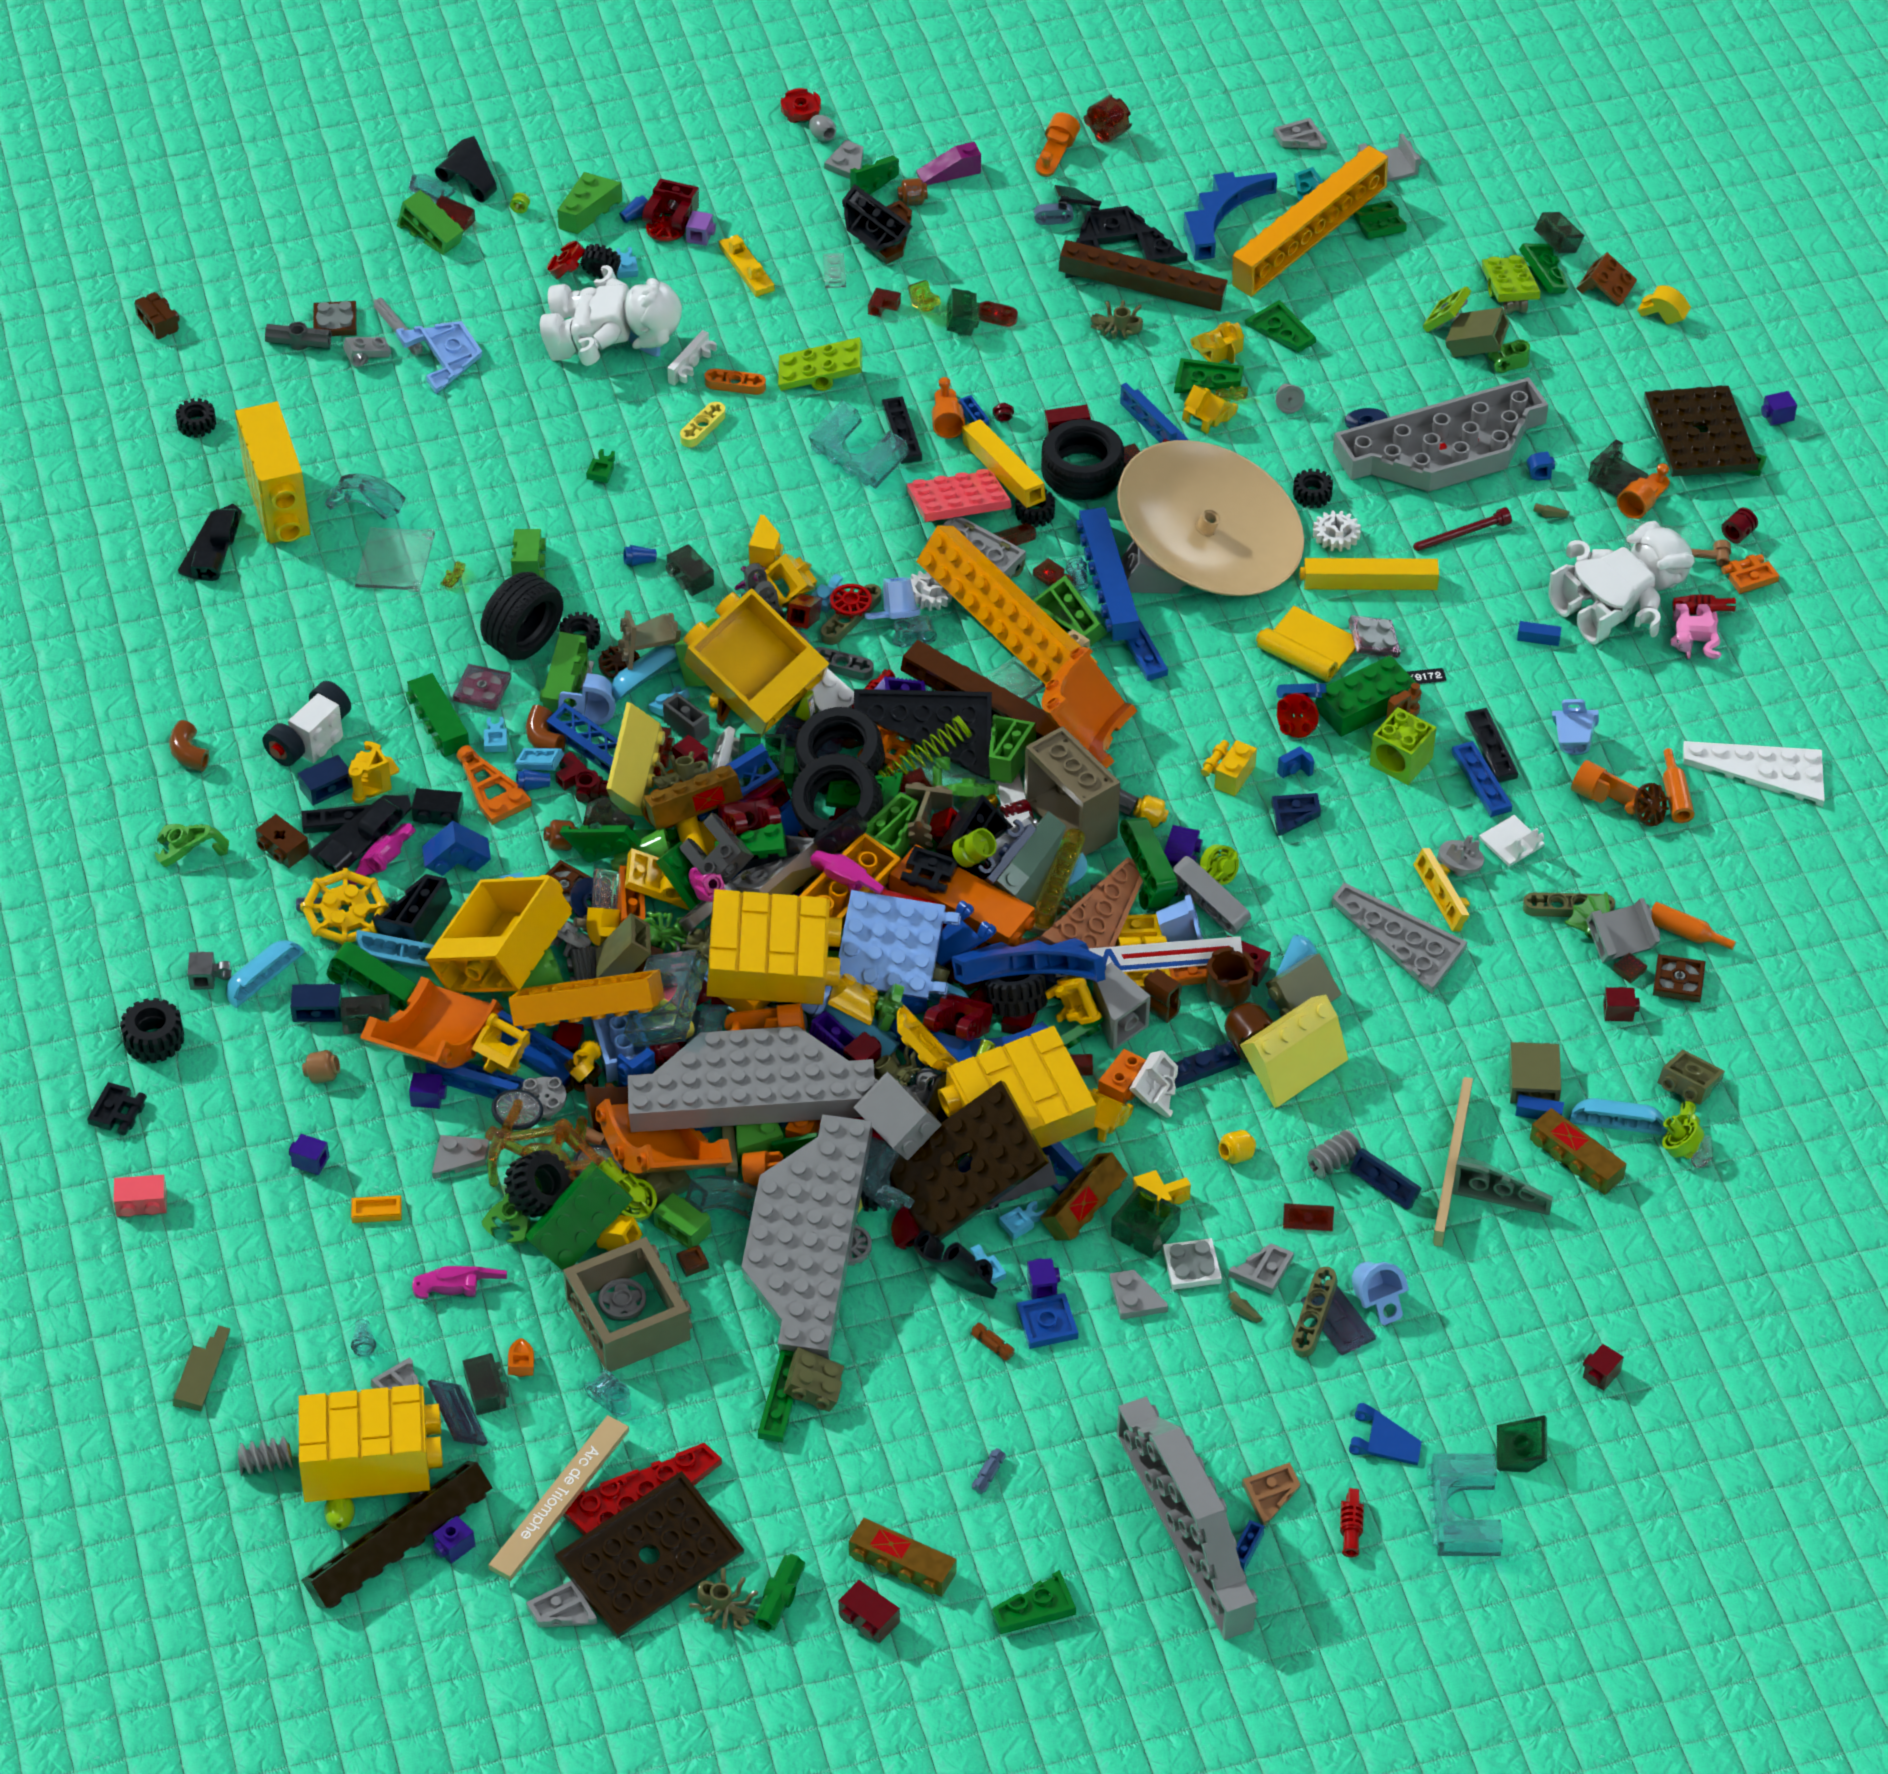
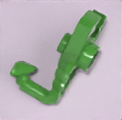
(967, 788)
(184, 839)
(888, 1006)
(507, 1213)

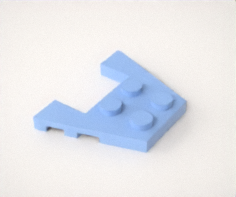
(451, 346)

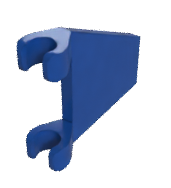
(962, 938)
(1386, 1438)

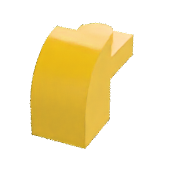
(1668, 302)
(601, 923)
(1174, 1192)
(619, 1233)

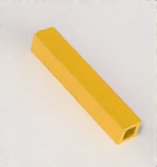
(1003, 463)
(1370, 574)

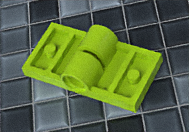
(1510, 279)
(820, 365)

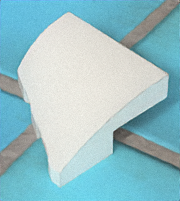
(1156, 1082)

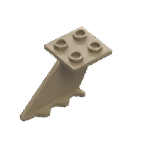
(649, 634)
(929, 798)

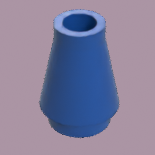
(634, 209)
(638, 555)
(532, 780)

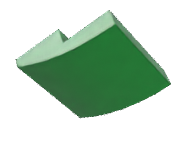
(1380, 220)

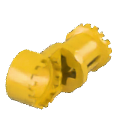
(584, 1059)

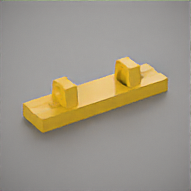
(746, 265)
(1436, 881)

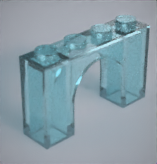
(869, 467)
(673, 1019)
(1455, 1533)

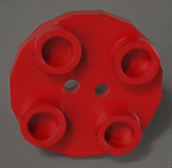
(1297, 726)

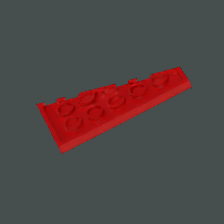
(614, 1495)

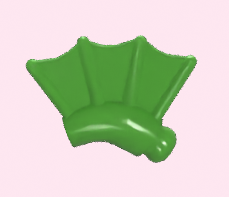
(1582, 911)

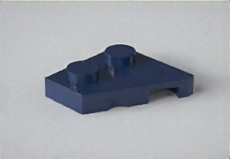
(1294, 811)

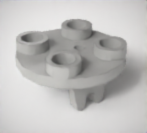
(1461, 856)
(572, 938)
(550, 1093)

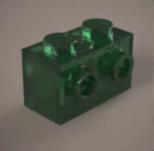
(962, 312)

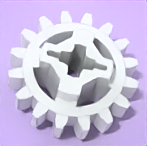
(1336, 530)
(929, 592)

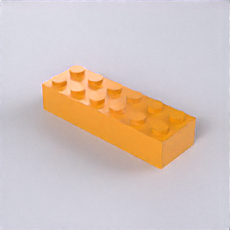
(586, 998)

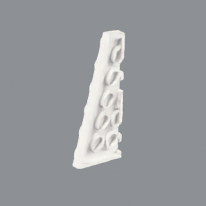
(1766, 767)

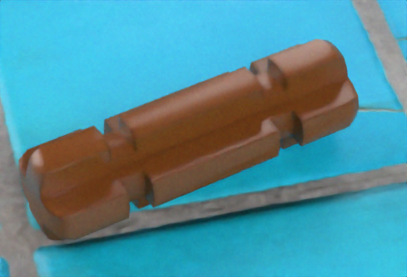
(993, 1341)

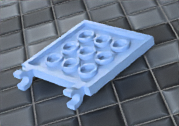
(894, 942)

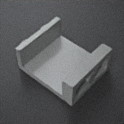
(1401, 160)
(1623, 931)

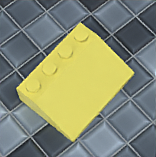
(634, 760)
(1297, 1049)

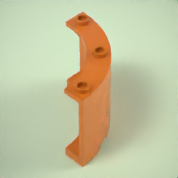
(1086, 704)
(434, 1027)
(658, 1149)

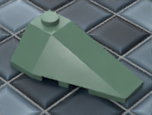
(1031, 865)
(1487, 1183)

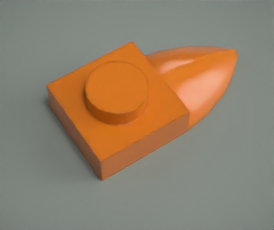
(520, 1359)

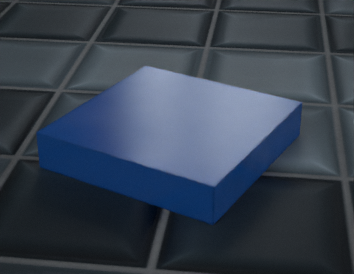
(1047, 1320)

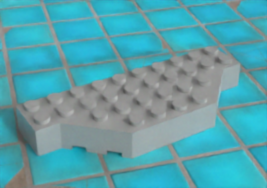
(1408, 444)
(748, 1080)
(806, 1231)
(1189, 1512)

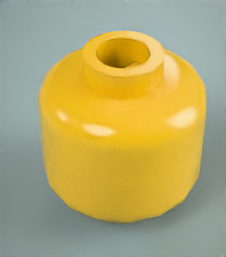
(1151, 808)
(1237, 1146)

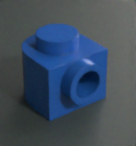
(1540, 466)

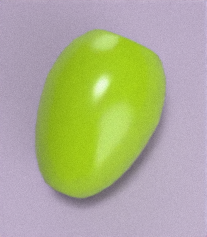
(339, 1513)

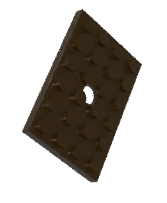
(1694, 452)
(1002, 1155)
(668, 1518)

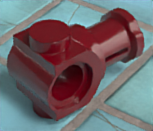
(590, 786)

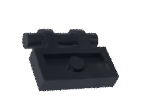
(931, 864)
(110, 1105)

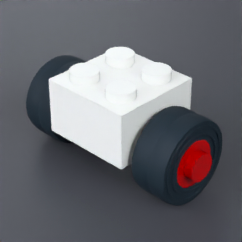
(312, 728)

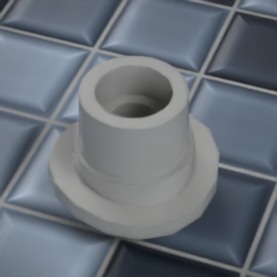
(1289, 398)

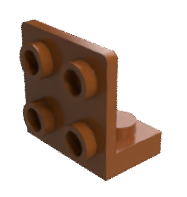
(1609, 278)

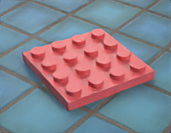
(958, 495)

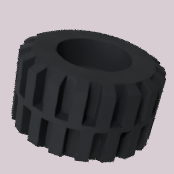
(1016, 994)
(148, 1016)
(522, 1184)

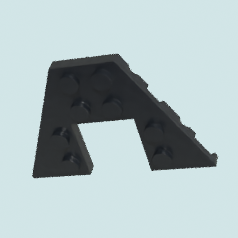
(1122, 225)

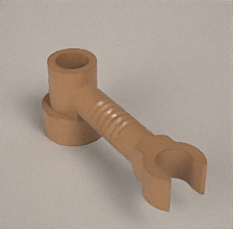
(1720, 552)

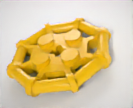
(343, 895)

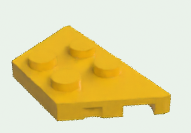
(919, 1038)

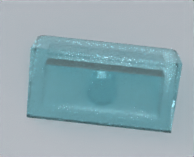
(430, 186)

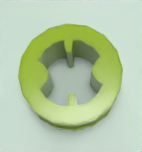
(519, 197)

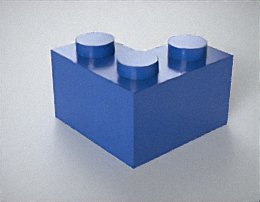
(455, 846)

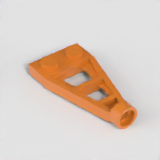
(501, 806)

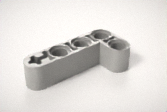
(1210, 895)

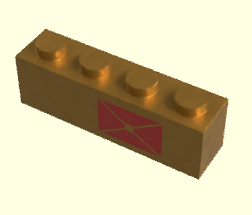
(693, 797)
(1578, 1151)
(1084, 1196)
(902, 1557)

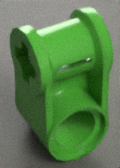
(1511, 356)

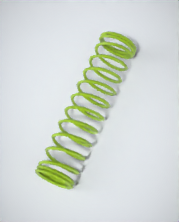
(962, 725)

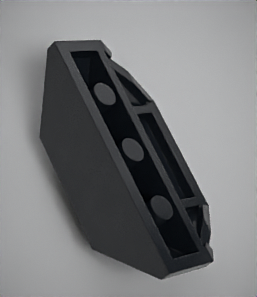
(872, 221)

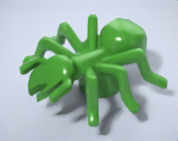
(661, 934)

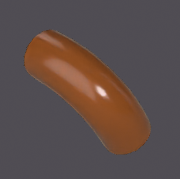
(538, 731)
(183, 749)

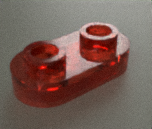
(997, 314)

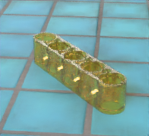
(1059, 878)

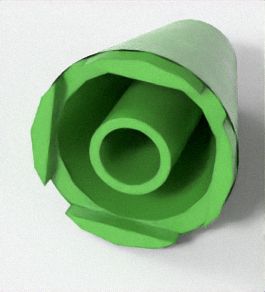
(653, 844)
(545, 973)

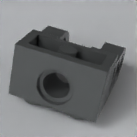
(762, 586)
(726, 857)

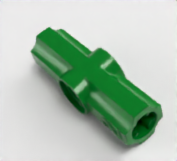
(779, 1592)

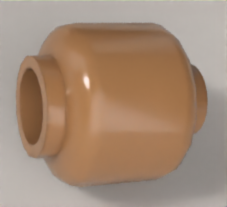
(321, 1066)

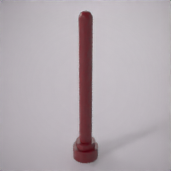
(1501, 517)

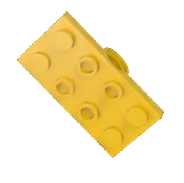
(647, 878)
(1141, 930)

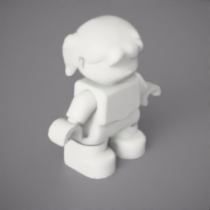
(607, 316)
(1620, 580)

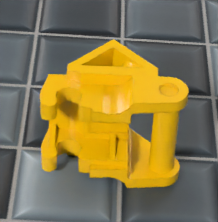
(1218, 348)
(1208, 408)
(795, 574)
(371, 773)
(1076, 999)
(496, 1053)
(1109, 1114)

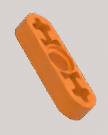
(715, 380)

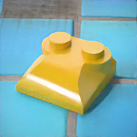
(854, 998)

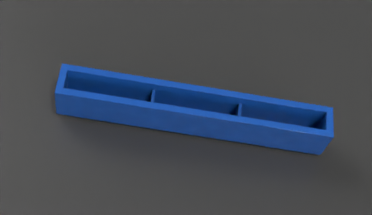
(1107, 574)

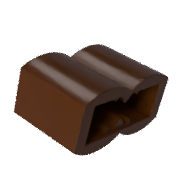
(1163, 994)

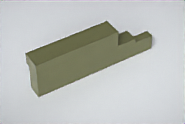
(200, 1372)

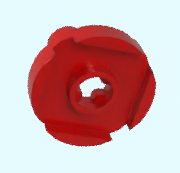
(810, 105)
(566, 260)

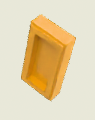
(376, 1209)

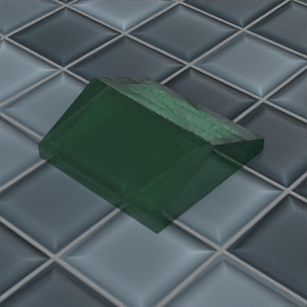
(1522, 1444)

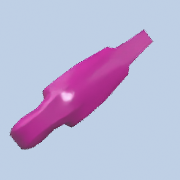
(384, 851)
(844, 871)
(705, 884)
(453, 1280)

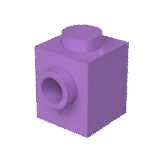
(700, 228)

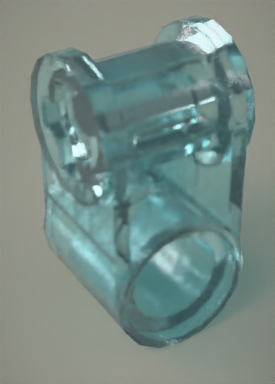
(913, 628)
(610, 1393)

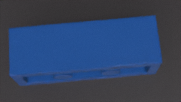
(972, 410)
(1539, 633)
(1536, 1107)
(1249, 1542)

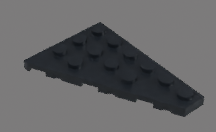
(920, 713)

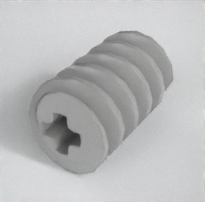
(1333, 1153)
(264, 1456)

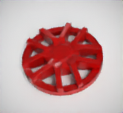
(663, 227)
(850, 600)

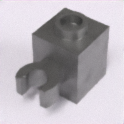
(203, 970)

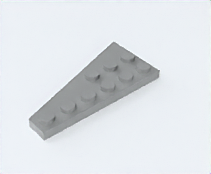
(1413, 943)

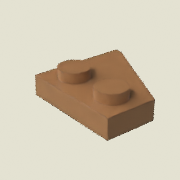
(1271, 1490)

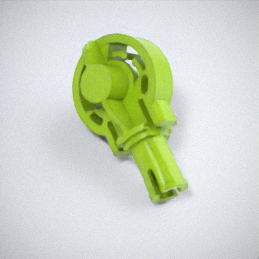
(1223, 867)
(1683, 1132)
(636, 1187)

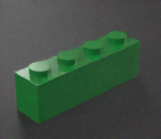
(437, 714)

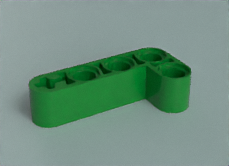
(1151, 863)
(370, 974)

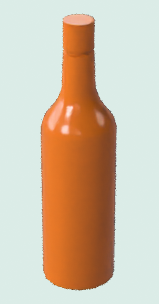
(1677, 790)
(1687, 926)

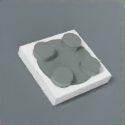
(1192, 1264)

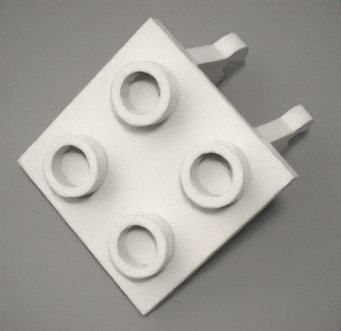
(1512, 840)

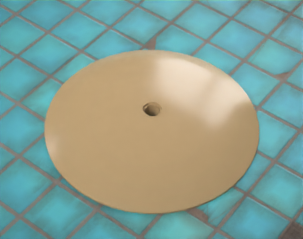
(1210, 518)

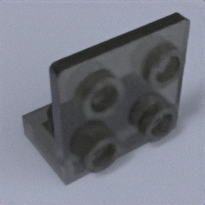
(1612, 472)

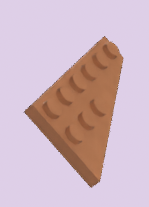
(1101, 912)

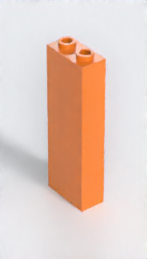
(990, 904)

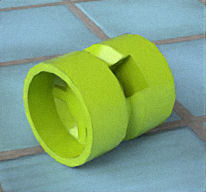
(974, 847)

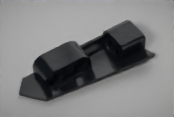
(210, 547)
(355, 836)

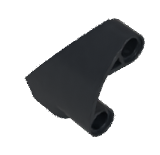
(469, 163)
(957, 1264)

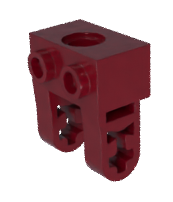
(673, 199)
(758, 810)
(948, 1016)

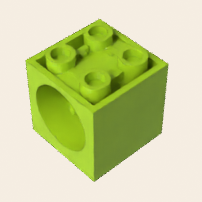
(1402, 746)

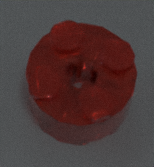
(1108, 118)

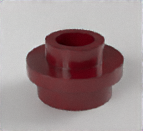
(1003, 412)

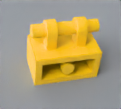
(1234, 767)

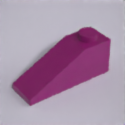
(953, 164)

